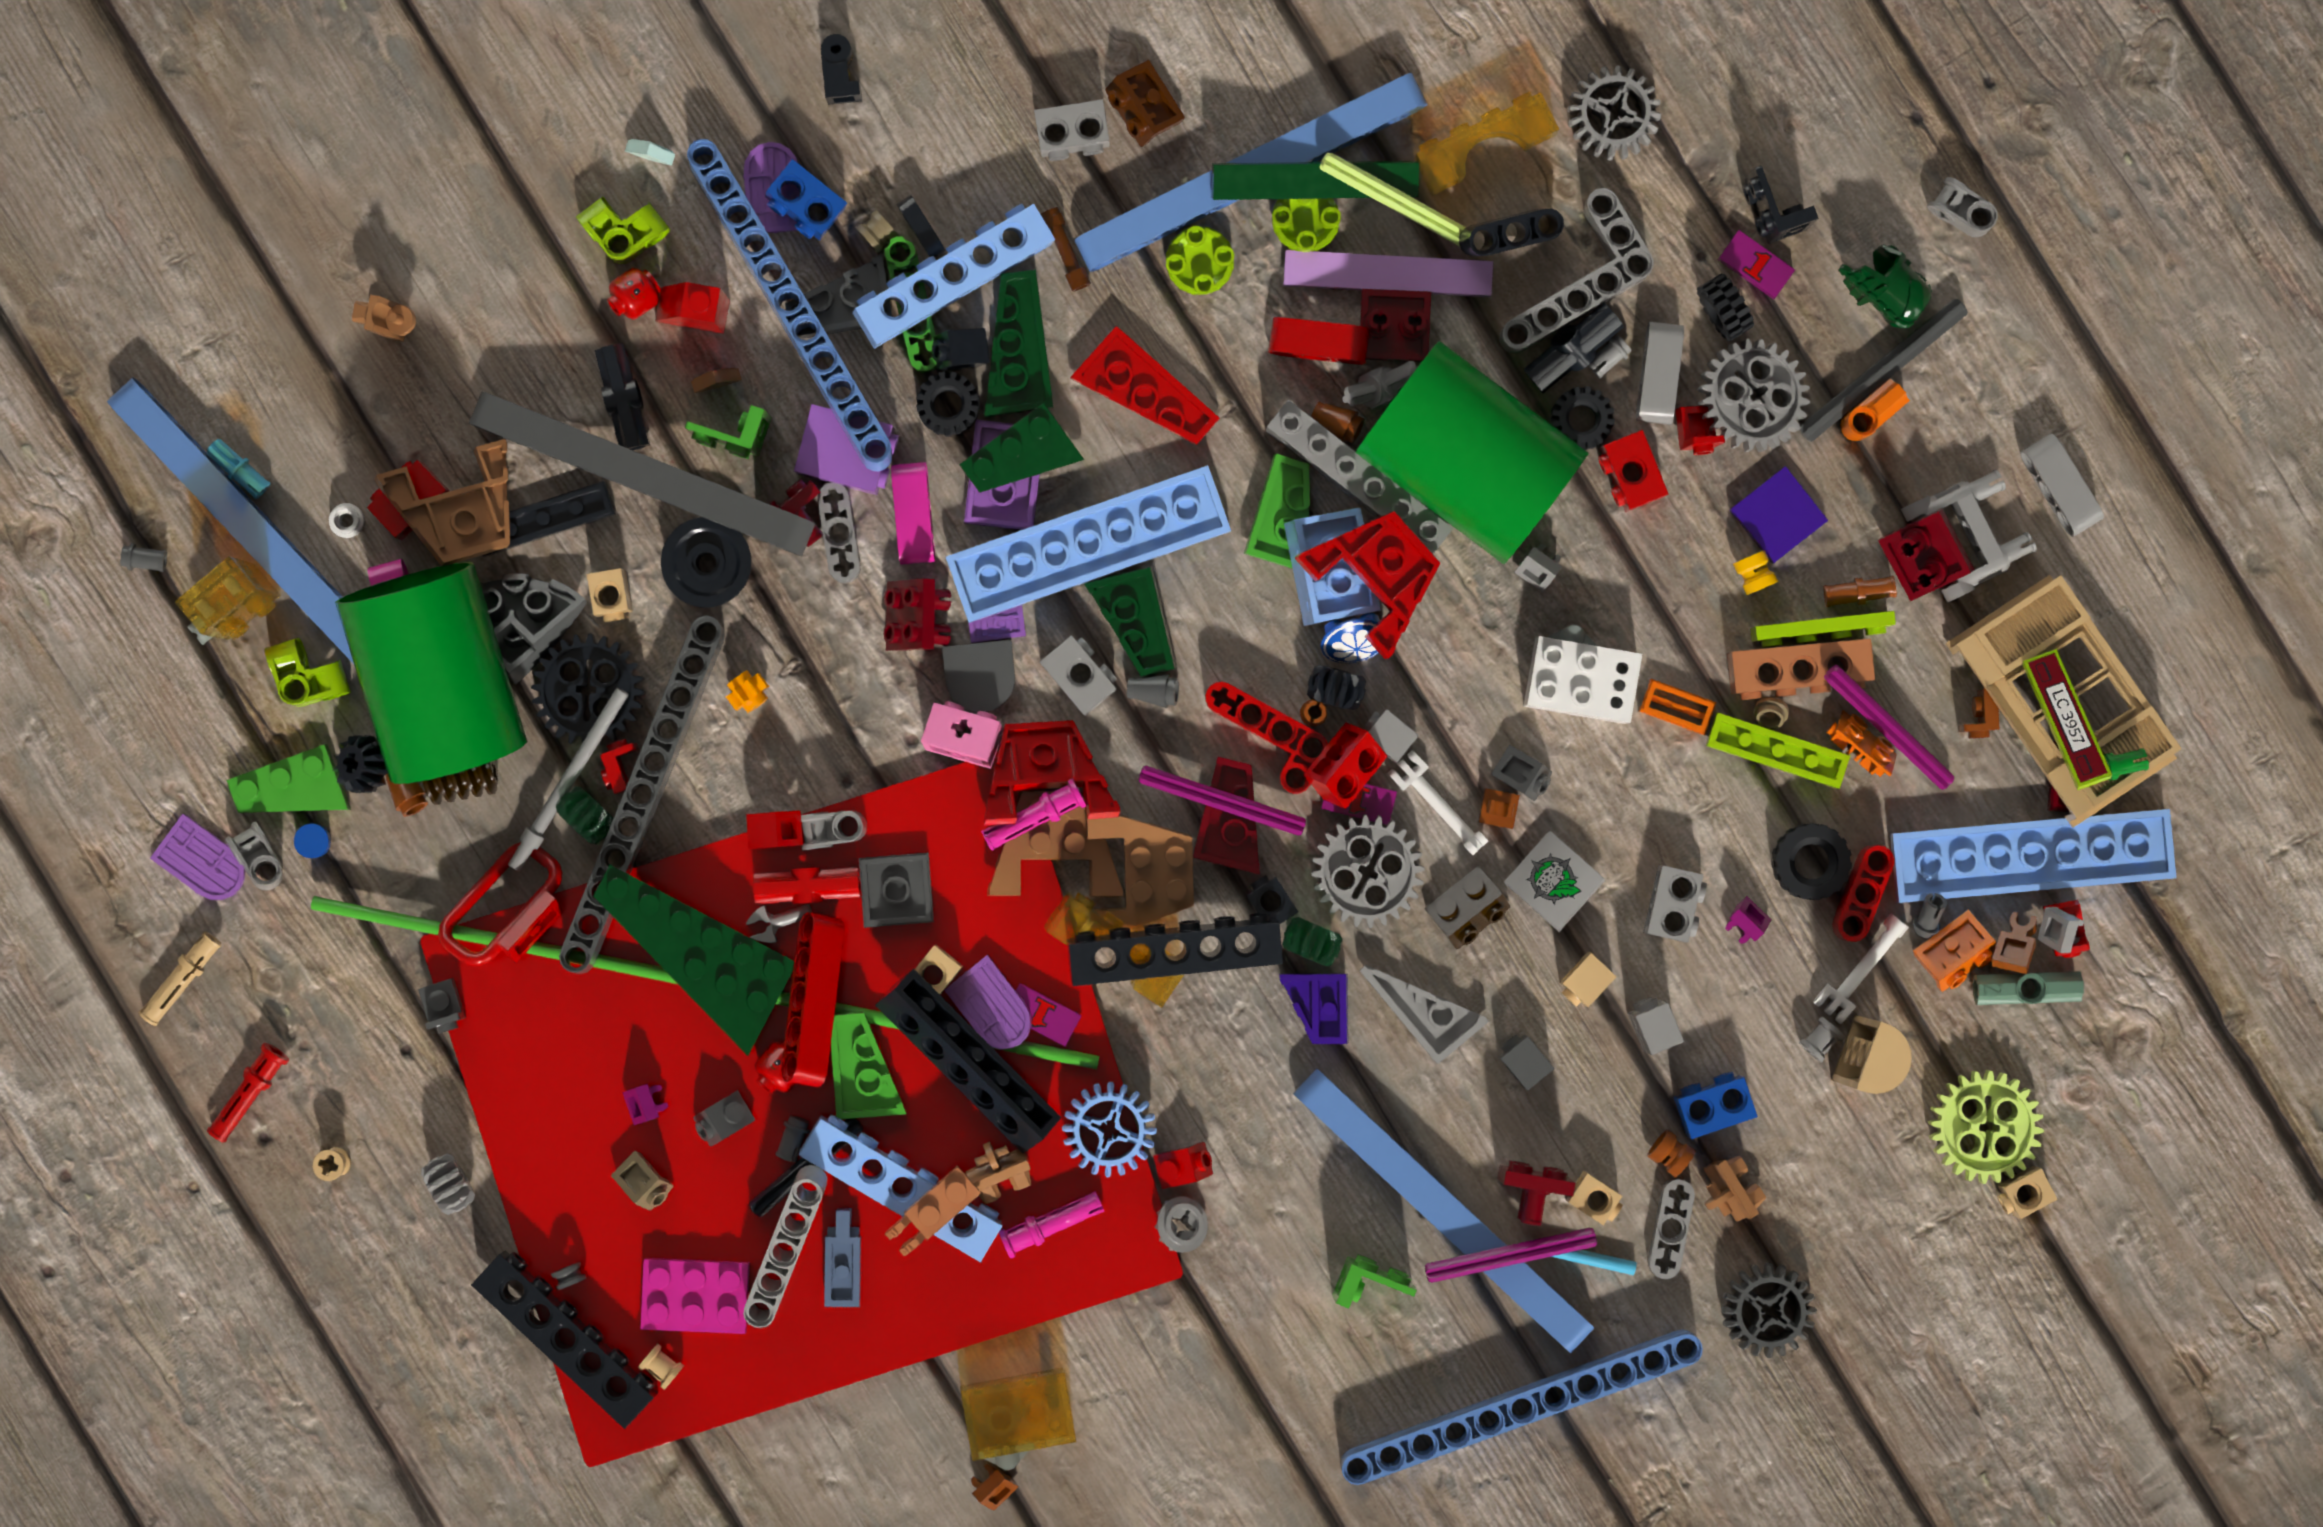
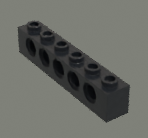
(1263, 951)
(968, 1061)
(545, 1336)

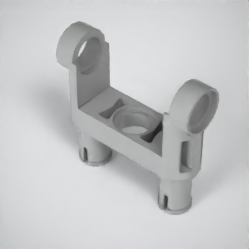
(1965, 502)

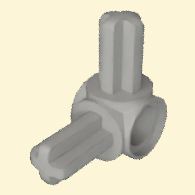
(1378, 386)

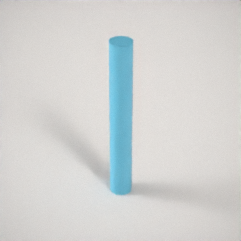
(1600, 1261)

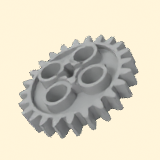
(1731, 414)
(1396, 884)

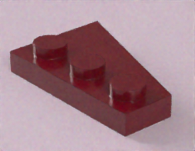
(1225, 836)

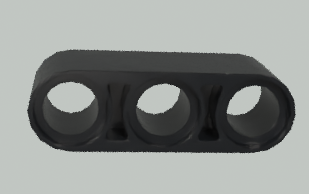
(1527, 232)

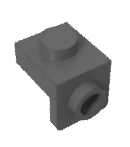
(723, 1119)

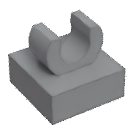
(1539, 568)
(2059, 929)

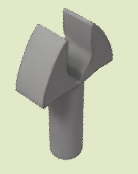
(777, 921)

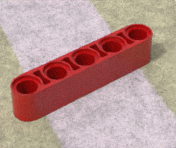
(812, 999)

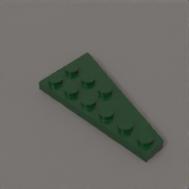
(714, 964)

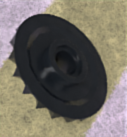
(682, 556)

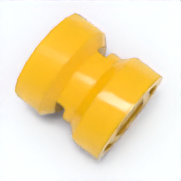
(1758, 580)

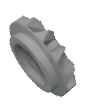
(1194, 1219)

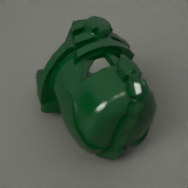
(1891, 288)

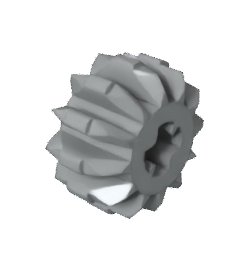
(447, 1184)

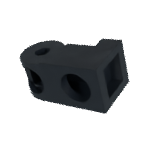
(836, 58)

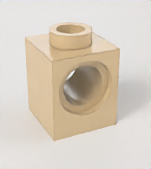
(602, 580)
(948, 965)
(1586, 980)
(1584, 1187)
(2041, 1192)

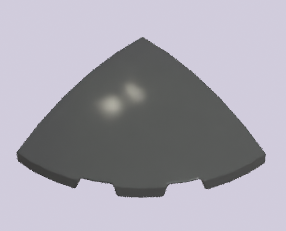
(529, 618)

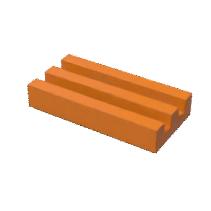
(1650, 697)

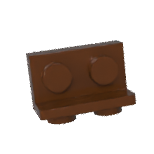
(1144, 102)

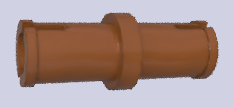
(1859, 591)

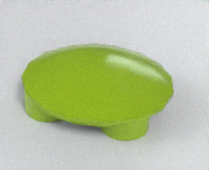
(1305, 223)
(1199, 260)

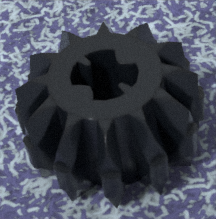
(1336, 687)
(360, 764)

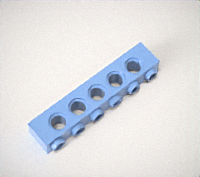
(1033, 237)
(818, 1150)

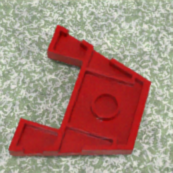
(1389, 563)
(1045, 758)

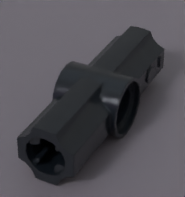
(1573, 347)
(622, 396)

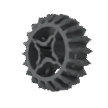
(1744, 1292)

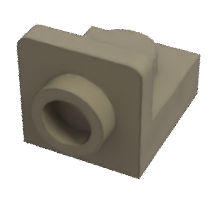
(642, 1182)

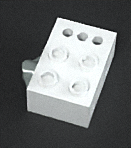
(1581, 678)

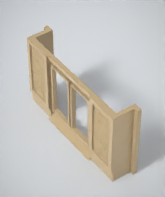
(2047, 620)

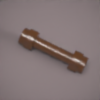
(1076, 276)

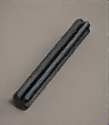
(782, 1185)

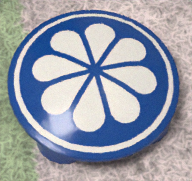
(1346, 641)

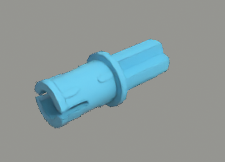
(238, 468)

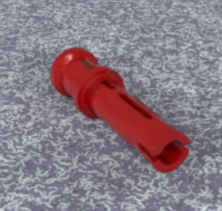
(256, 1079)

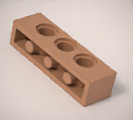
(1744, 667)

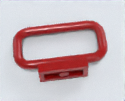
(523, 928)

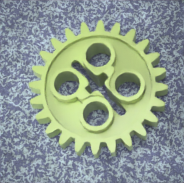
(2018, 1127)

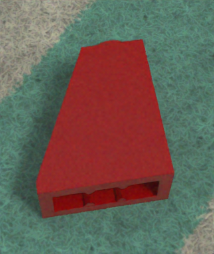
(693, 307)

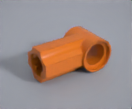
(1875, 410)

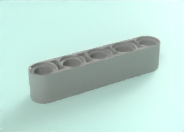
(783, 1261)

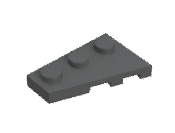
(837, 300)

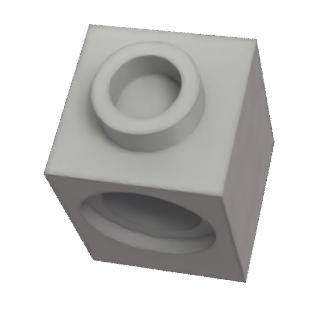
(1390, 734)

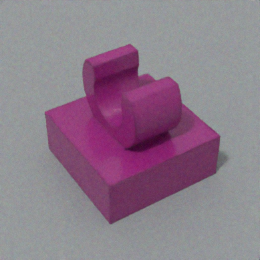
(1749, 919)
(641, 1103)

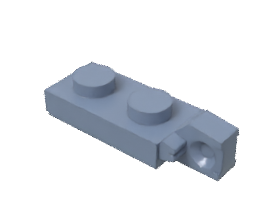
(843, 1262)

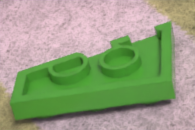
(1282, 500)
(291, 784)
(860, 1072)

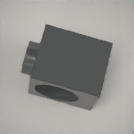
(1525, 1061)

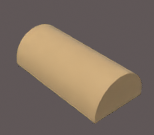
(1873, 1057)

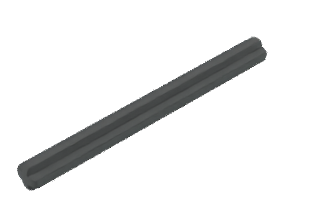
(1883, 370)

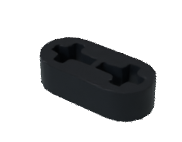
(921, 227)

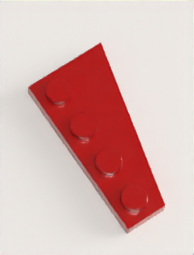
(1139, 383)

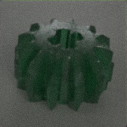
(585, 815)
(1312, 941)

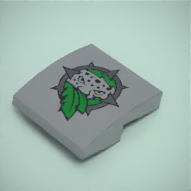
(1554, 881)

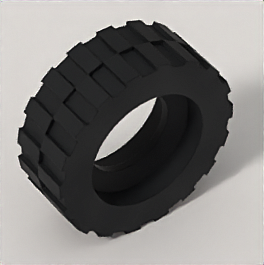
(1837, 869)

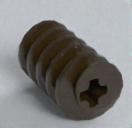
(461, 783)

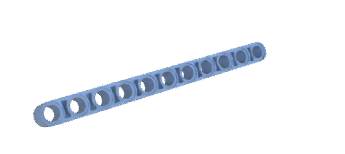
(1304, 144)
(781, 290)
(231, 508)
(1440, 1207)
(1538, 1409)

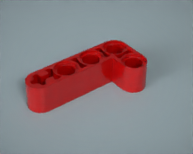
(1263, 730)

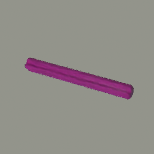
(1889, 727)
(1222, 800)
(1510, 1255)

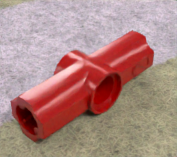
(806, 885)

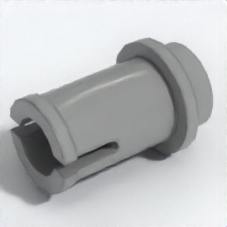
(1609, 356)

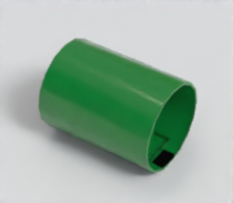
(1472, 452)
(431, 673)

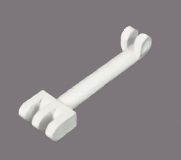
(1414, 777)
(1839, 997)

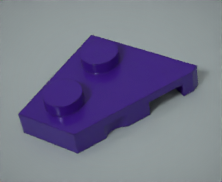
(1320, 1004)

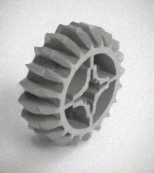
(1629, 118)

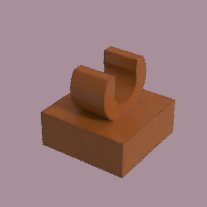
(1498, 808)
(994, 1489)

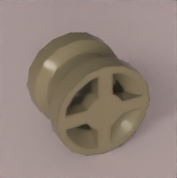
(876, 231)

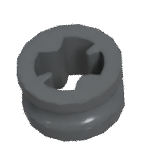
(568, 1275)

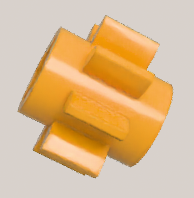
(747, 691)

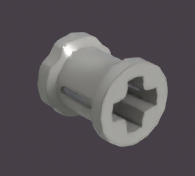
(1821, 1039)

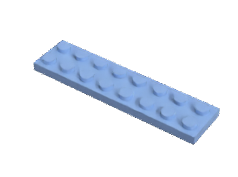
(1088, 544)
(2033, 856)

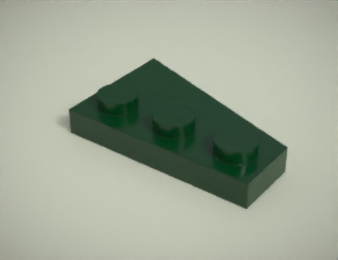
(1022, 451)
(1137, 617)

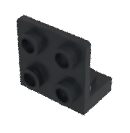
(1769, 221)

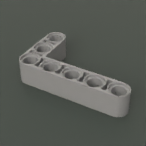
(1588, 285)

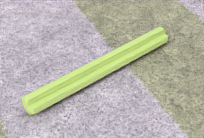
(1392, 197)

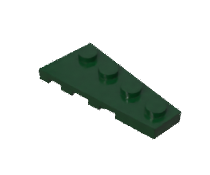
(1019, 356)

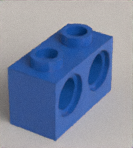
(812, 194)
(1717, 1114)

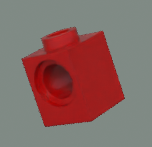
(774, 829)

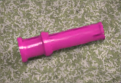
(1049, 807)
(1036, 1229)

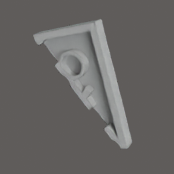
(1431, 1019)

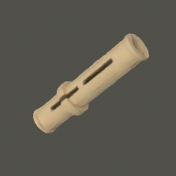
(189, 967)

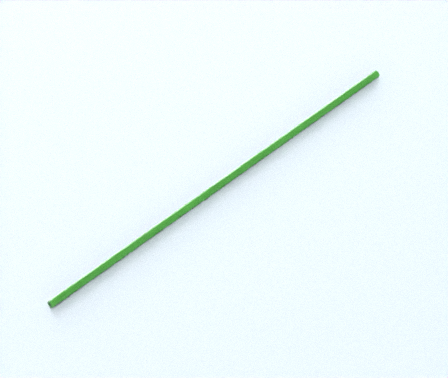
(641, 969)

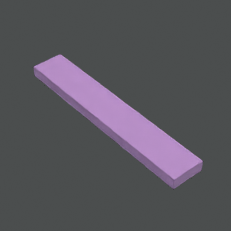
(1388, 273)

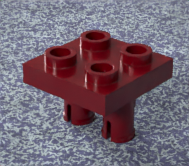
(1396, 324)
(798, 496)
(1926, 554)
(912, 615)
(1535, 1187)

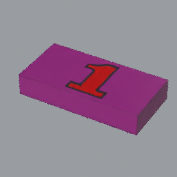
(1756, 264)
(1369, 801)
(1049, 1016)

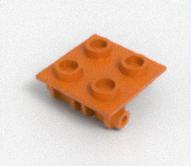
(1877, 752)

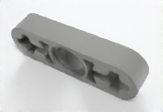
(851, 557)
(1658, 1252)

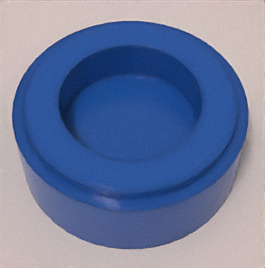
(312, 840)

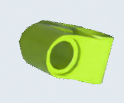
(640, 229)
(290, 664)

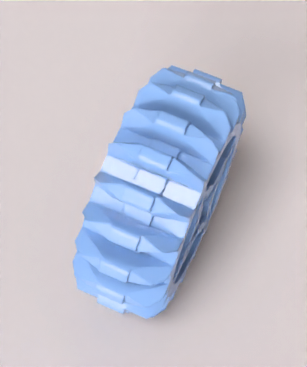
(1119, 1101)

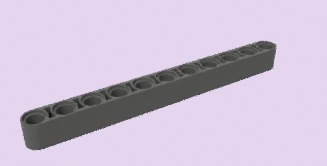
(642, 473)
(640, 777)

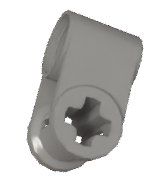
(1961, 207)
(829, 829)
(254, 851)

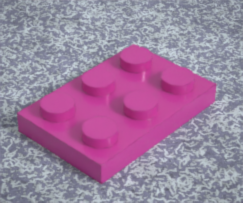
(694, 1295)

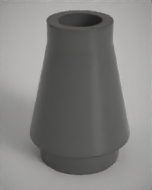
(1156, 690)

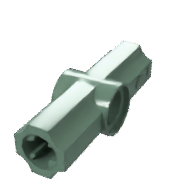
(2049, 988)

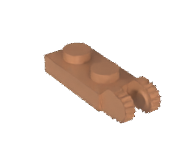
(935, 1208)

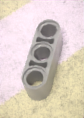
(1660, 373)
(2062, 485)

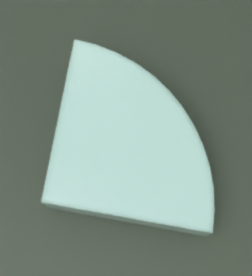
(650, 151)

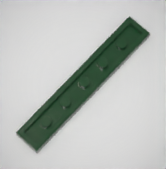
(1304, 180)

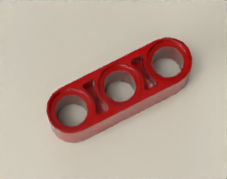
(1319, 340)
(1875, 881)

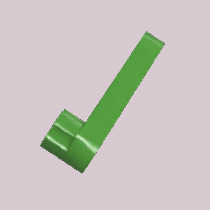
(910, 263)

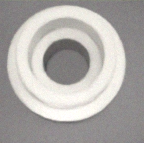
(339, 512)

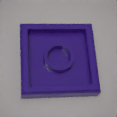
(1778, 514)

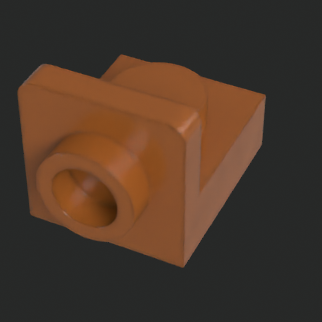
(1987, 714)

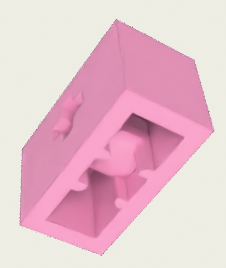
(975, 748)

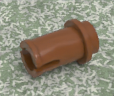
(1307, 719)

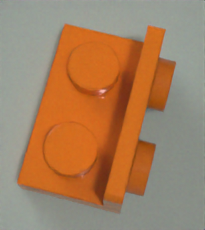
(1956, 951)

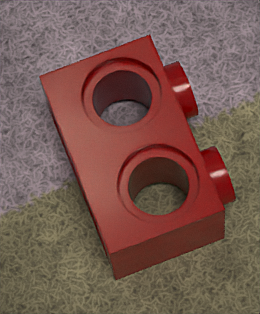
(1345, 765)

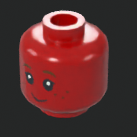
(633, 293)
(769, 1069)

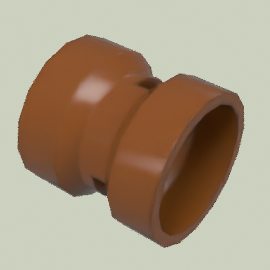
(1671, 1153)

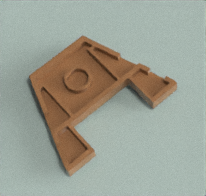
(459, 521)
(1055, 841)
(1155, 866)

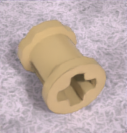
(322, 1169)
(660, 1366)

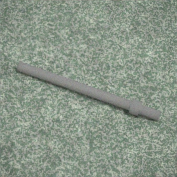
(533, 835)

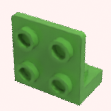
(752, 428)
(1350, 1284)

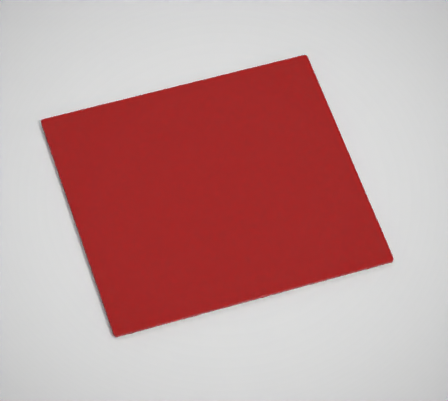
(559, 1047)

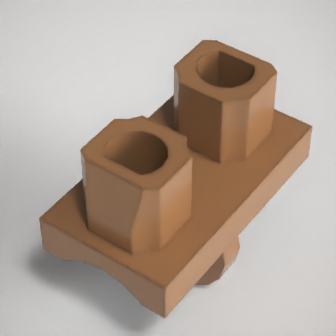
(384, 317)
(996, 1167)
(1729, 1193)

